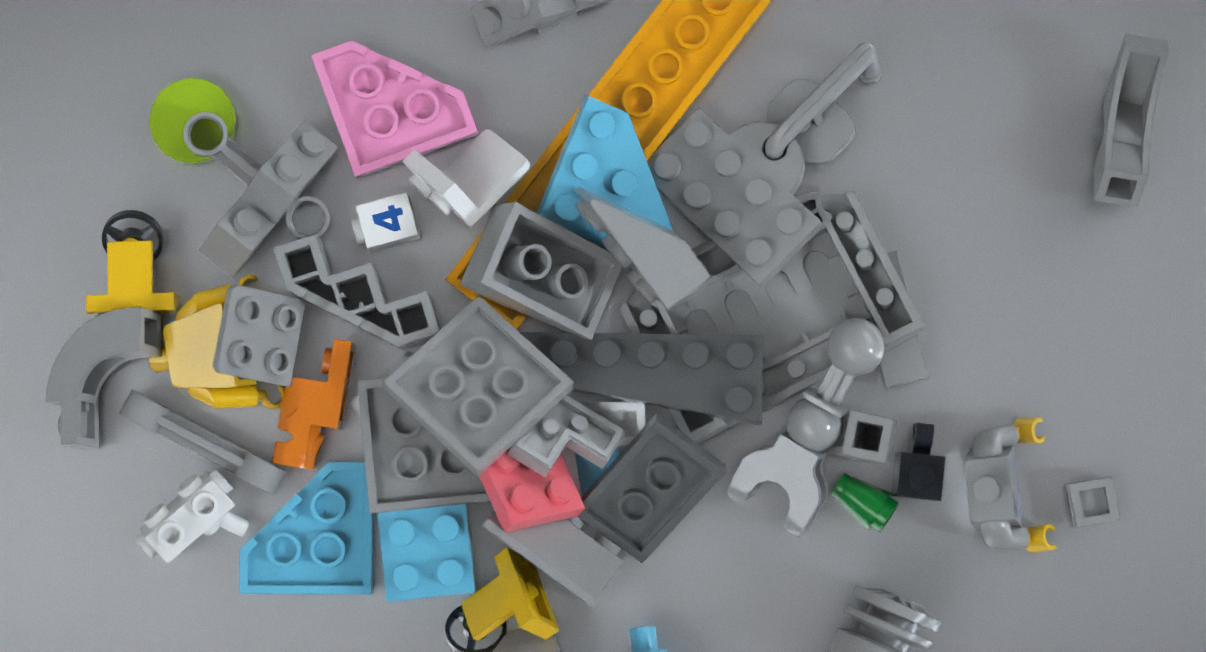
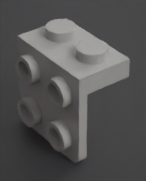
(259, 335)

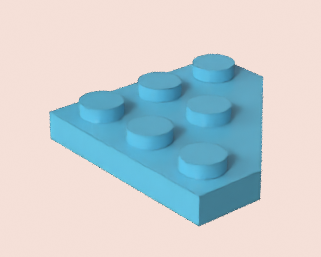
(606, 160)
(315, 540)

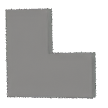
(568, 426)

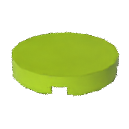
(177, 105)

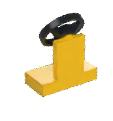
(132, 269)
(511, 593)

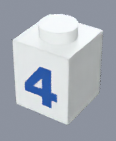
(386, 222)

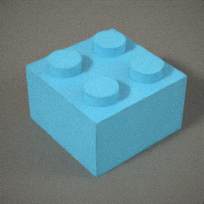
(427, 552)

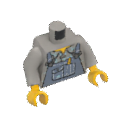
(995, 489)

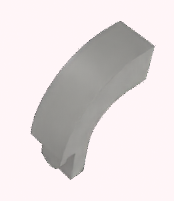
(89, 360)

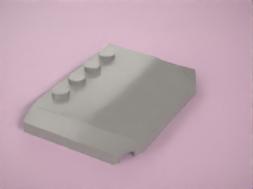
(793, 309)

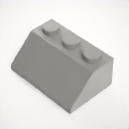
(565, 554)

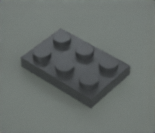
(650, 488)

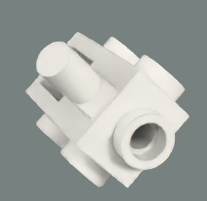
(198, 509)

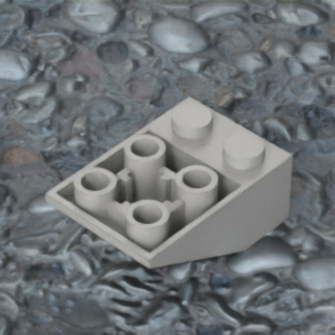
(659, 259)

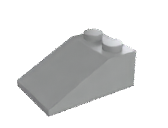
(542, 270)

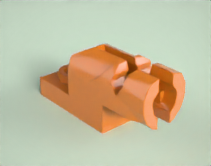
(314, 405)

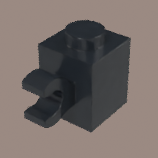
(919, 473)

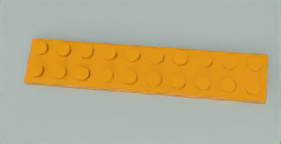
(652, 82)

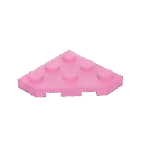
(388, 107)

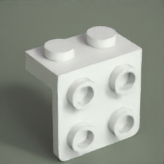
(472, 179)

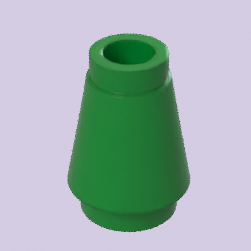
(865, 501)

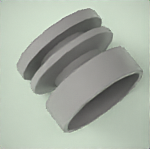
(885, 626)

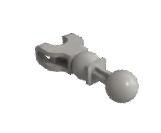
(812, 428)

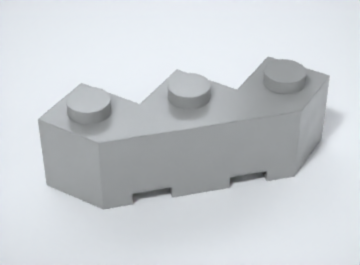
(355, 295)

